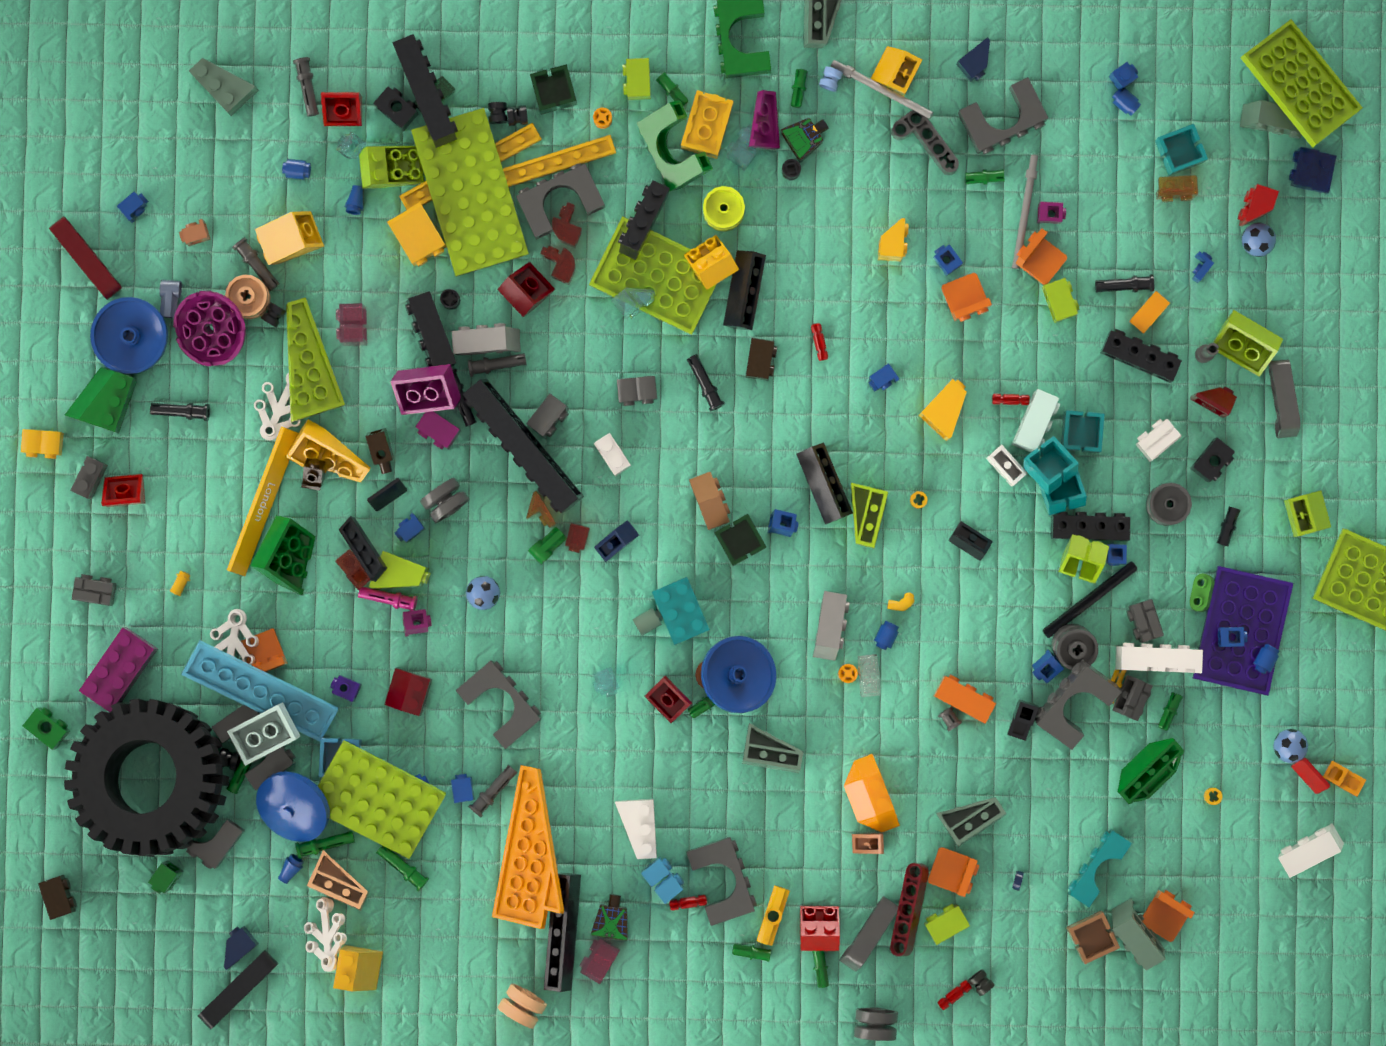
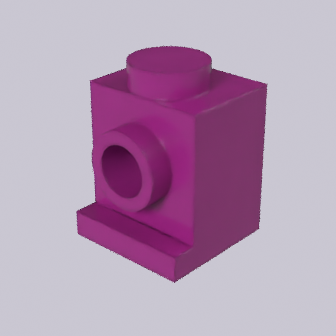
(1056, 207)
(412, 617)

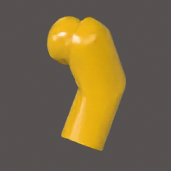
(903, 604)

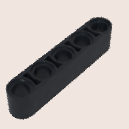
(238, 989)

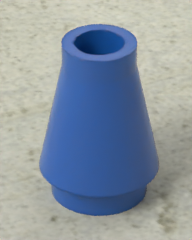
(355, 201)
(290, 868)

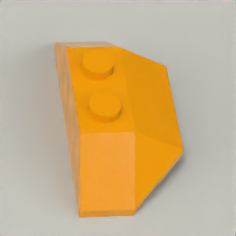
(869, 795)

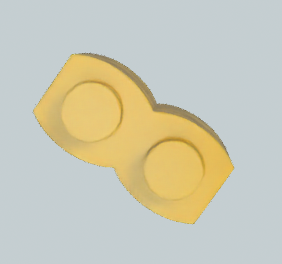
(42, 442)

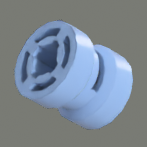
(830, 79)

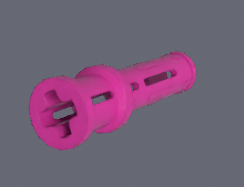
(399, 601)

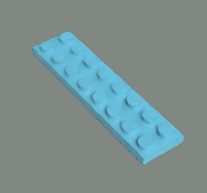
(258, 689)

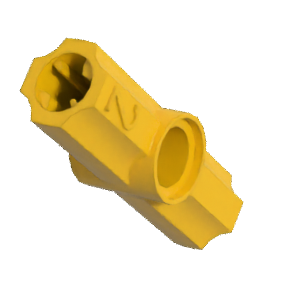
(776, 903)

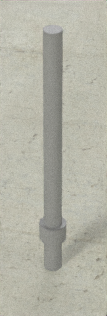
(850, 72)
(1031, 174)

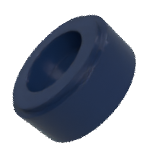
(1018, 880)

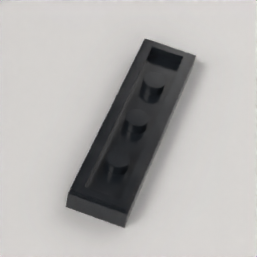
(363, 548)

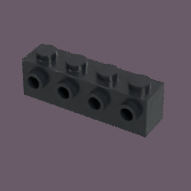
(644, 219)
(744, 290)
(430, 330)
(1140, 356)
(822, 483)
(1090, 527)

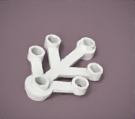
(278, 408)
(232, 641)
(329, 956)

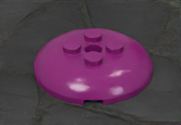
(194, 332)

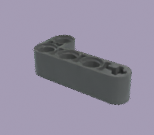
(928, 144)
(1285, 399)
(870, 934)

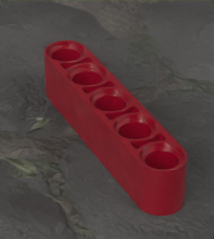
(85, 257)
(902, 915)

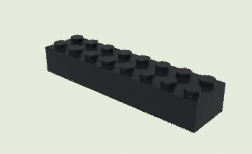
(522, 445)

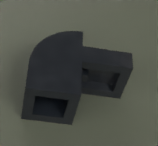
(1023, 718)

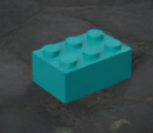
(680, 610)

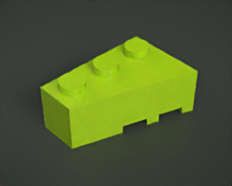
(867, 513)

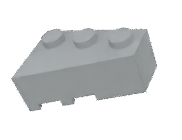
(485, 339)
(831, 625)

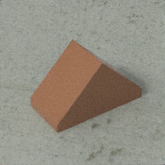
(868, 843)

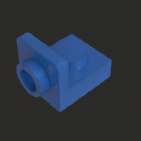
(1201, 270)

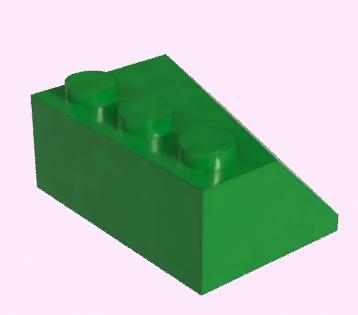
(104, 400)
(285, 554)

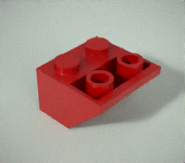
(1259, 202)
(819, 928)

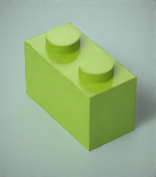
(637, 79)
(1060, 300)
(946, 924)

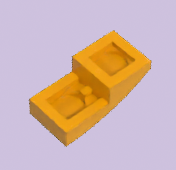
(1149, 312)
(1344, 778)

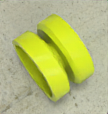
(727, 219)

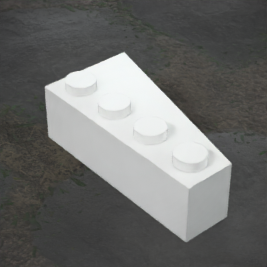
(1158, 659)

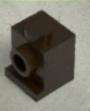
(313, 474)

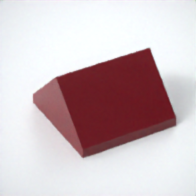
(668, 699)

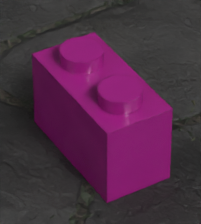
(438, 429)

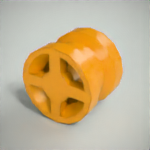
(600, 115)
(847, 673)

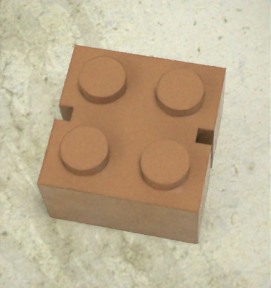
(1092, 937)

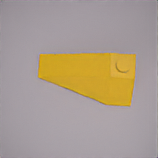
(319, 444)

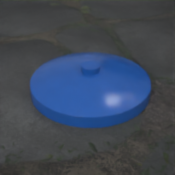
(129, 335)
(738, 674)
(292, 806)

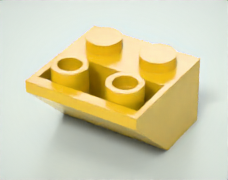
(896, 69)
(892, 242)
(711, 262)

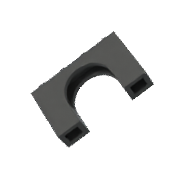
(986, 137)
(576, 179)
(492, 677)
(1082, 679)
(274, 762)
(216, 849)
(739, 901)

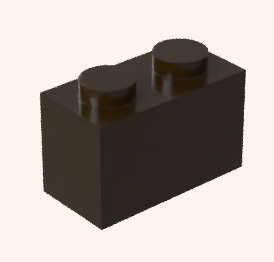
(760, 359)
(57, 897)

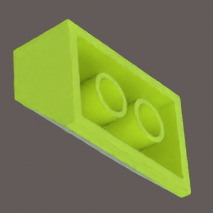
(1247, 343)

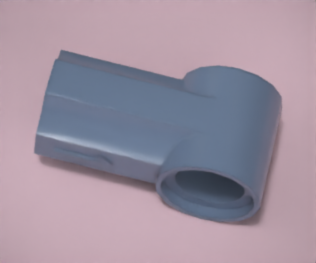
(170, 293)

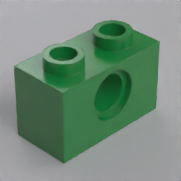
(35, 724)
(165, 877)

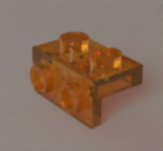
(1177, 187)

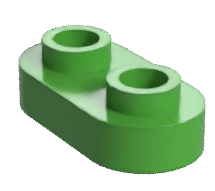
(1200, 592)

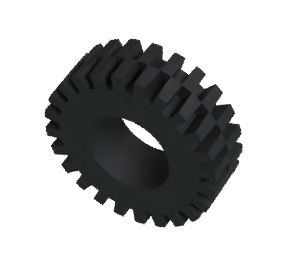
(98, 768)

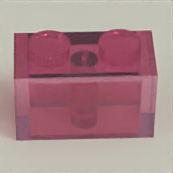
(599, 961)

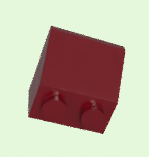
(526, 289)
(408, 692)

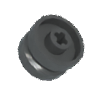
(443, 499)
(1157, 507)
(1074, 637)
(877, 1024)

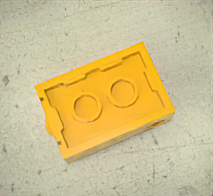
(707, 124)

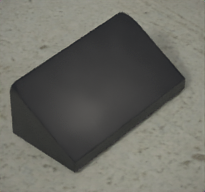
(387, 494)
(970, 541)

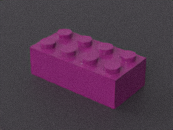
(118, 669)

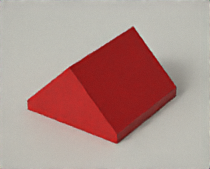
(341, 108)
(123, 490)

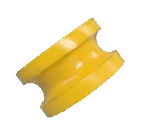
(913, 496)
(1218, 795)

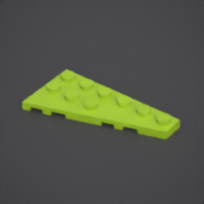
(310, 374)

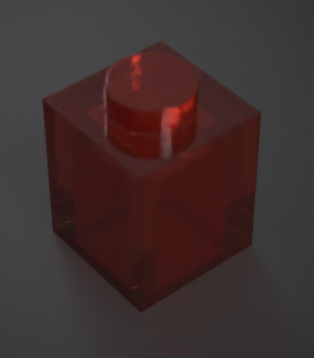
(577, 538)

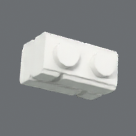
(1157, 440)
(612, 454)
(1006, 465)

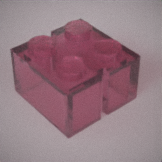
(351, 320)

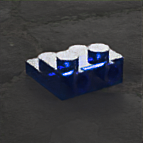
(1312, 170)

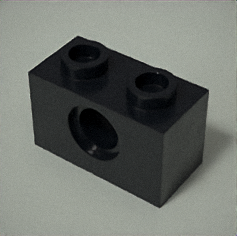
(401, 118)
(1202, 464)

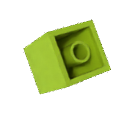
(400, 573)

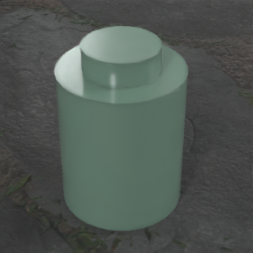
(648, 621)

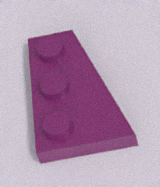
(765, 122)

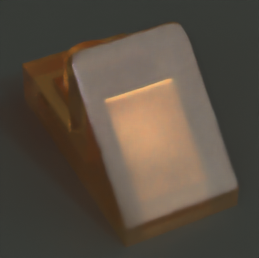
(538, 506)

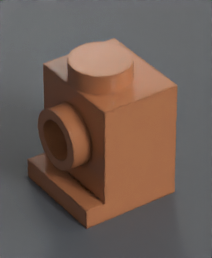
(195, 233)

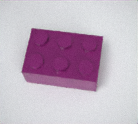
(425, 389)

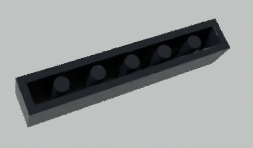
(425, 91)
(563, 936)

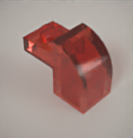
(563, 230)
(565, 263)
(353, 569)

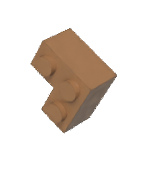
(710, 500)

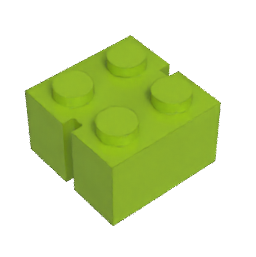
(1092, 554)

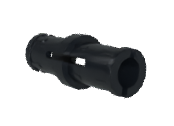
(1228, 526)

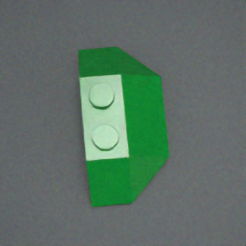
(1149, 770)

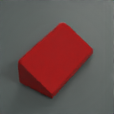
(1310, 776)

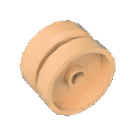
(241, 287)
(522, 1006)

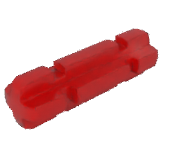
(819, 342)
(1010, 399)
(688, 902)
(954, 995)

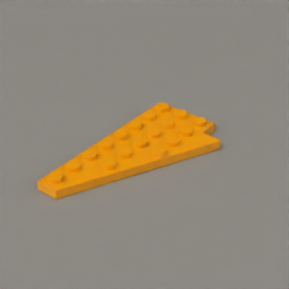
(529, 870)

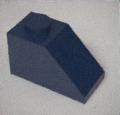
(975, 61)
(616, 541)
(238, 945)

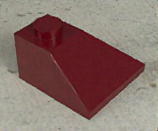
(1216, 400)

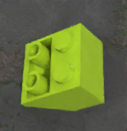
(1307, 513)

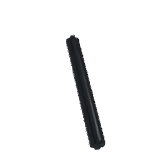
(1090, 599)

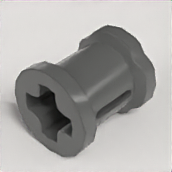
(950, 718)

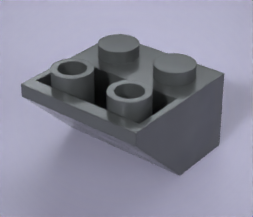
(548, 416)

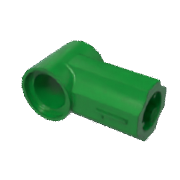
(544, 548)

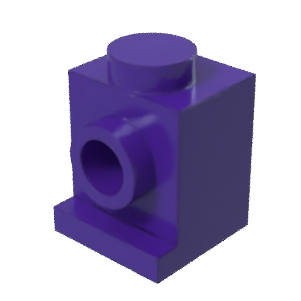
(352, 688)

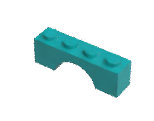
(1085, 888)

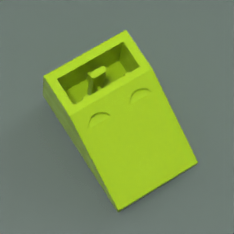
(390, 166)

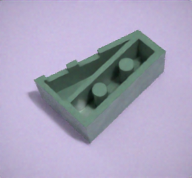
(819, 21)
(223, 86)
(1267, 117)
(770, 752)
(971, 819)
(1136, 936)

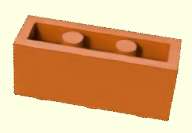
(965, 698)

